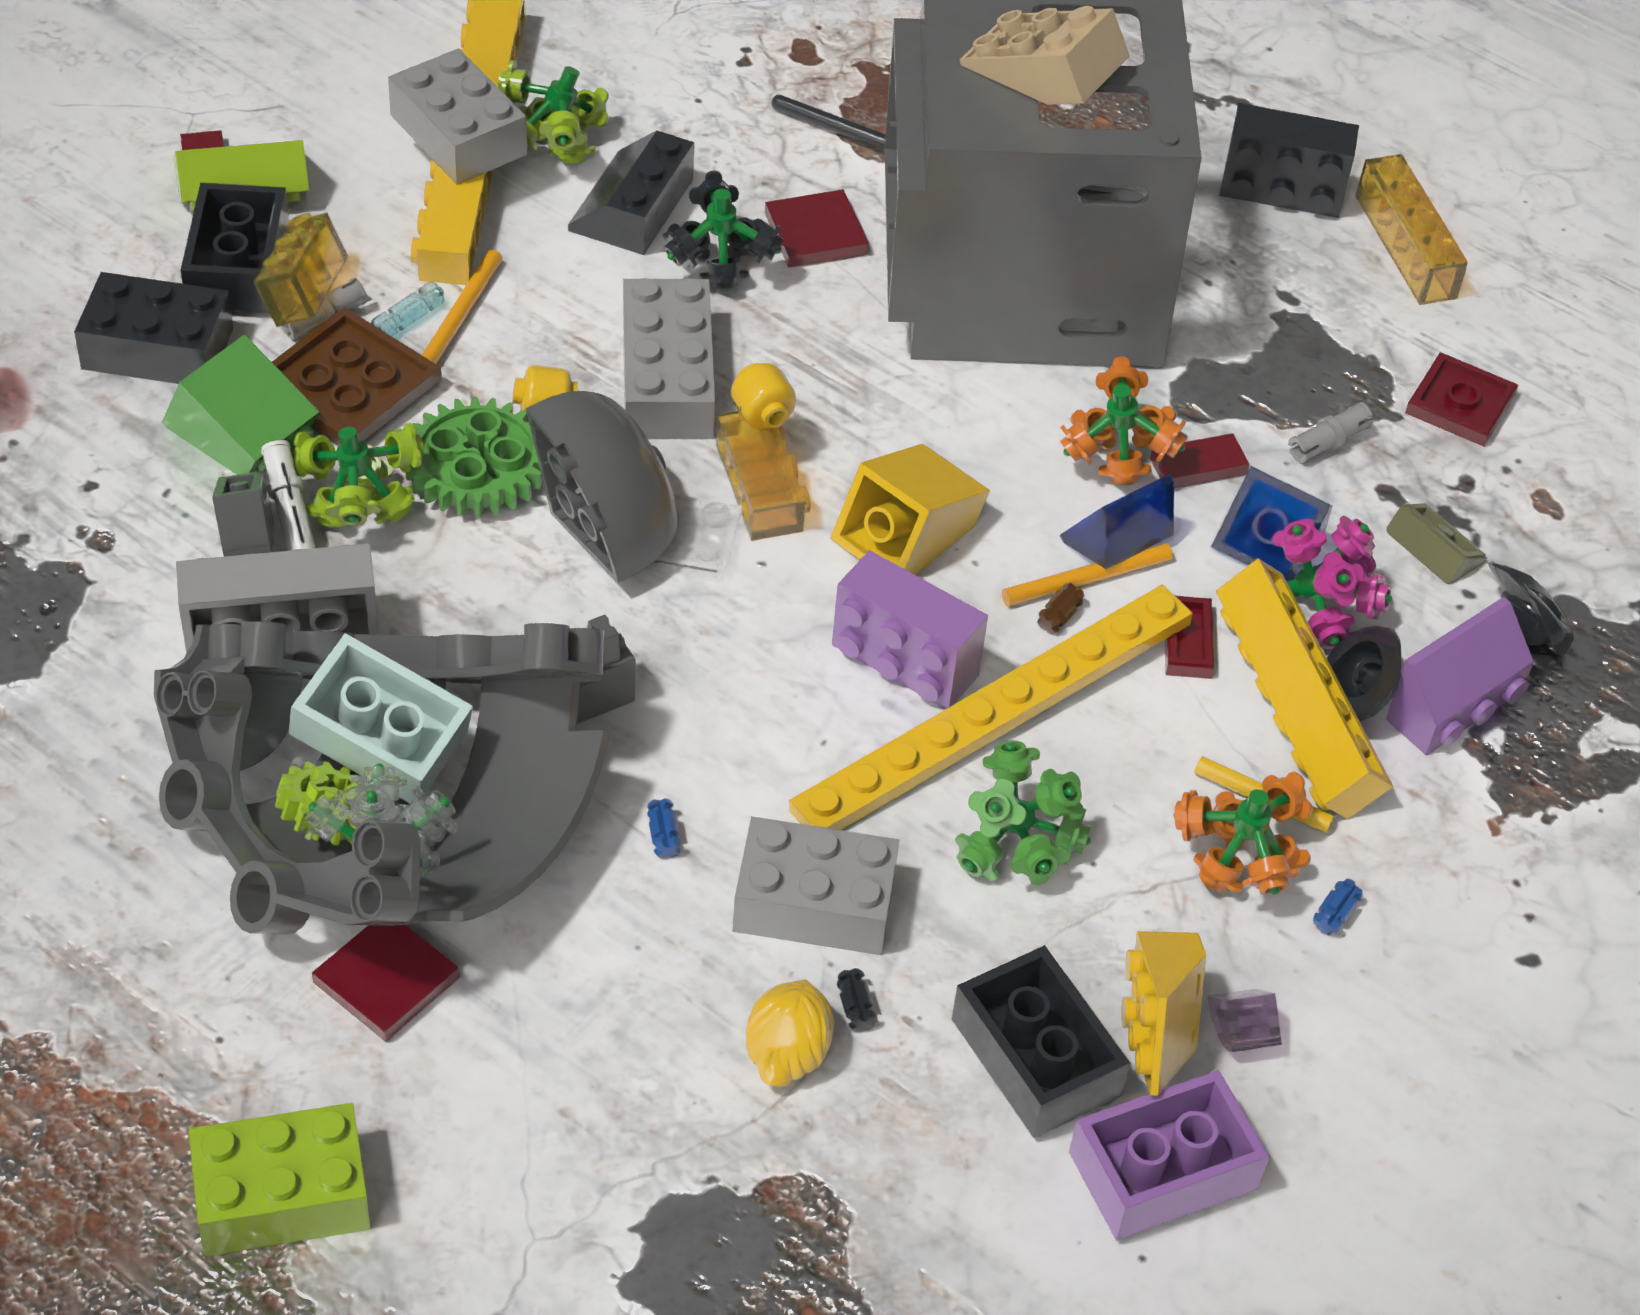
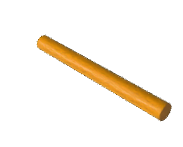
(462, 306)
(1084, 575)

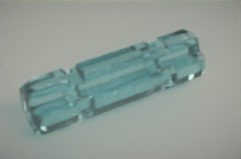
(410, 309)

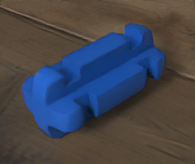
(663, 828)
(1337, 906)

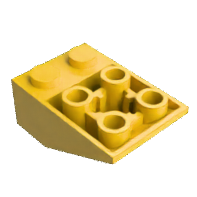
(1163, 1003)

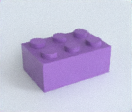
(909, 630)
(1168, 1154)

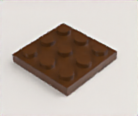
(356, 374)

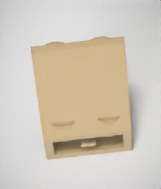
(1051, 53)

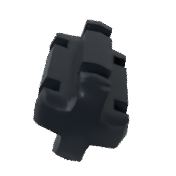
(856, 999)

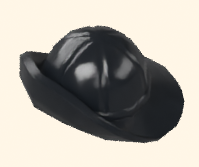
(1535, 609)
(1368, 668)

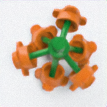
(1148, 424)
(1249, 820)

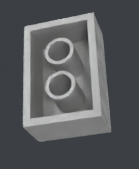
(457, 116)
(815, 885)

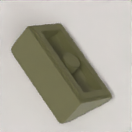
(1434, 542)

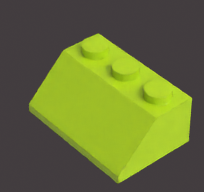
(252, 164)

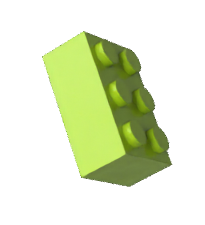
(278, 1179)

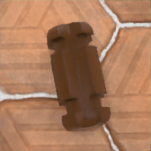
(1060, 608)

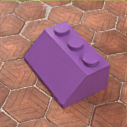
(1461, 678)

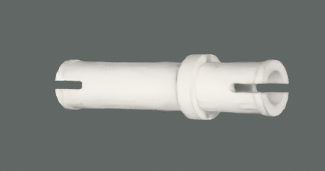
(286, 490)

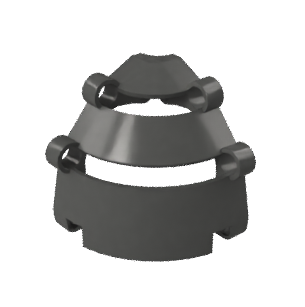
(512, 807)

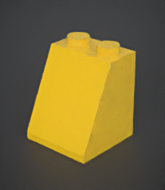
(908, 508)

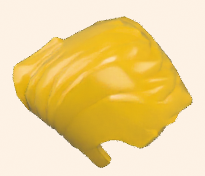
(789, 1032)

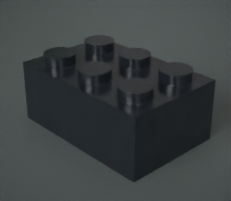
(1289, 160)
(231, 239)
(151, 327)
(1039, 1041)

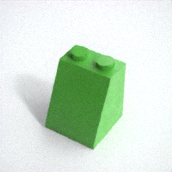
(238, 407)

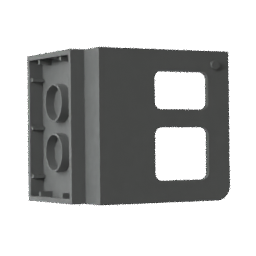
(1004, 217)

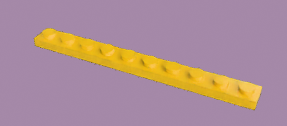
(991, 712)

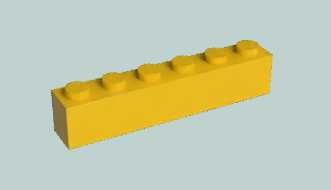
(1302, 690)

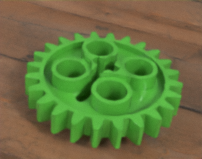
(476, 457)

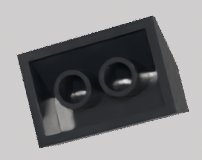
(637, 192)

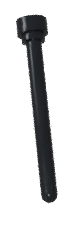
(829, 121)

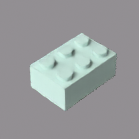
(377, 711)

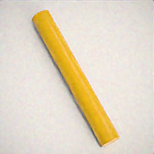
(1244, 785)

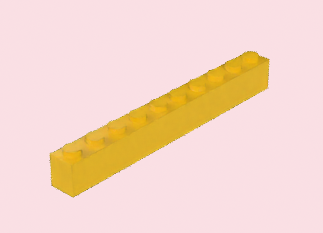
(455, 212)

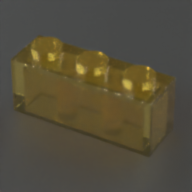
(301, 269)
(762, 477)

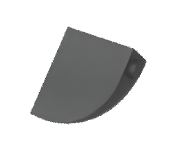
(604, 480)

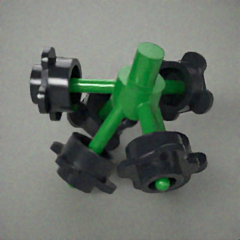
(742, 234)

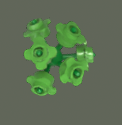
(1003, 811)

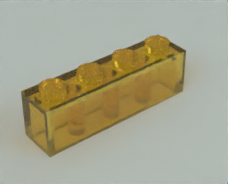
(1411, 229)

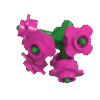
(1336, 575)

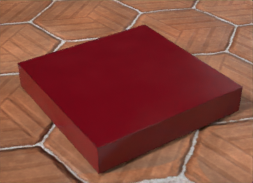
(817, 228)
(1461, 399)
(385, 977)

